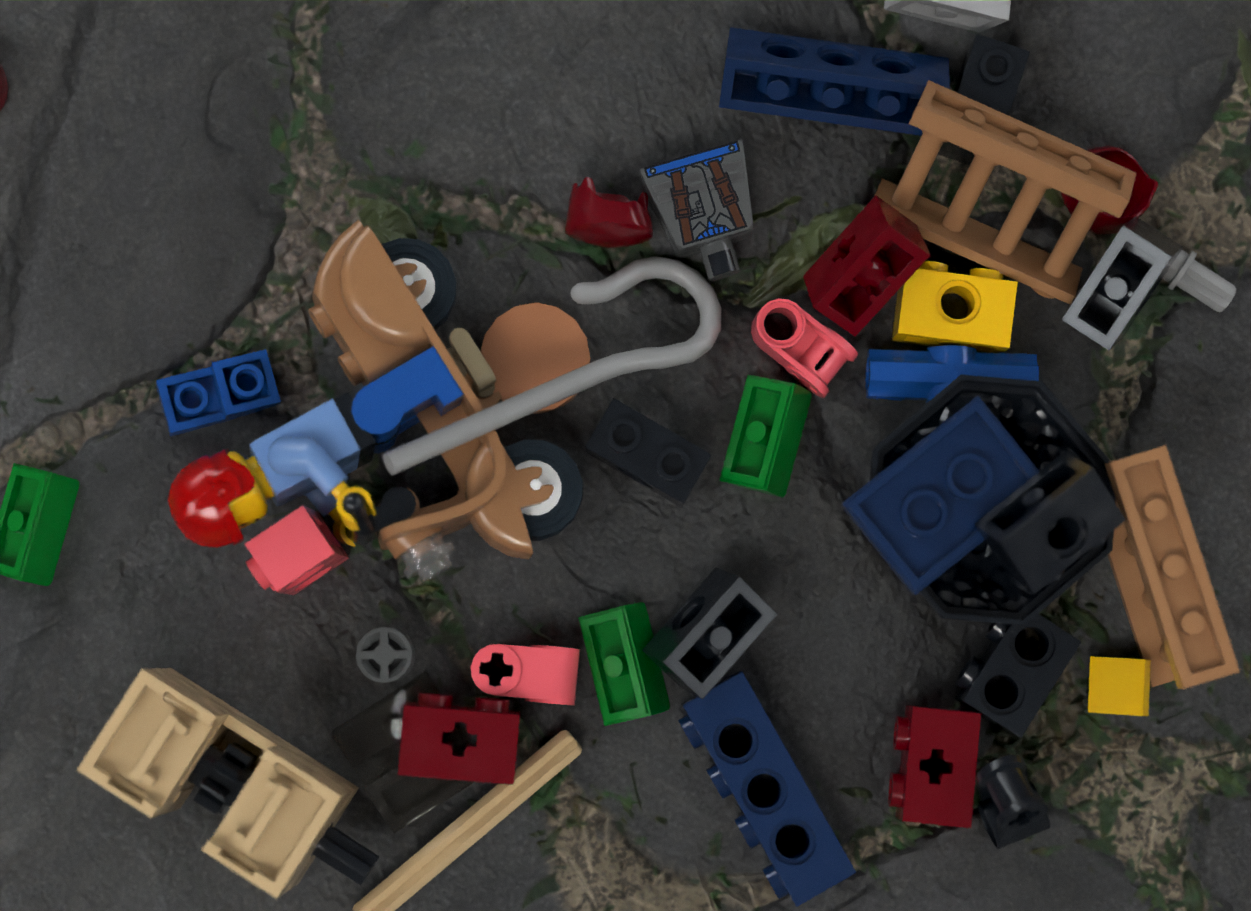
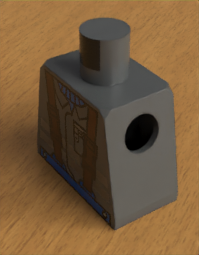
(703, 205)

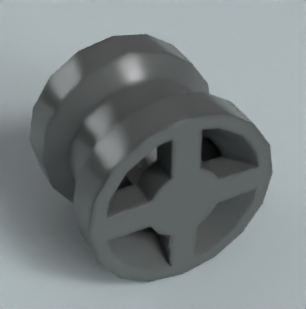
(376, 654)

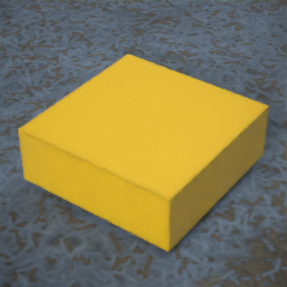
(1119, 686)

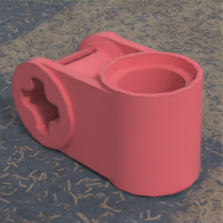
(804, 347)
(538, 673)

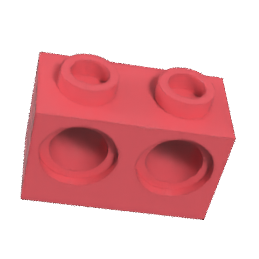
(294, 552)

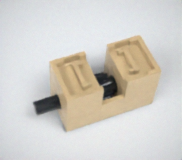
(280, 799)

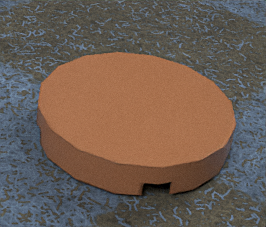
(533, 347)

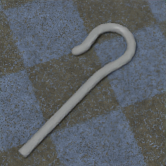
(589, 374)

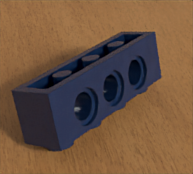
(827, 80)
(822, 858)

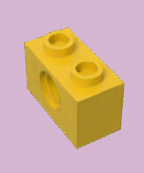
(989, 303)

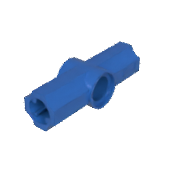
(924, 374)

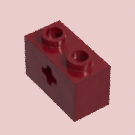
(865, 266)
(431, 756)
(951, 793)

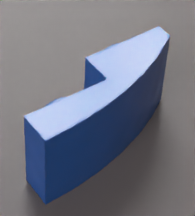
(218, 392)

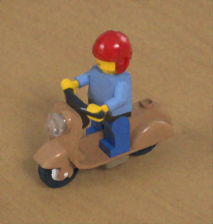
(384, 317)

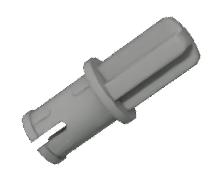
(1200, 282)

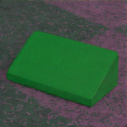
(766, 435)
(34, 523)
(623, 675)

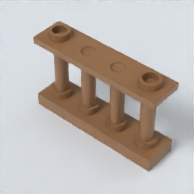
(1026, 150)
(1165, 576)

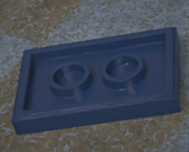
(929, 498)

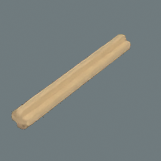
(471, 825)

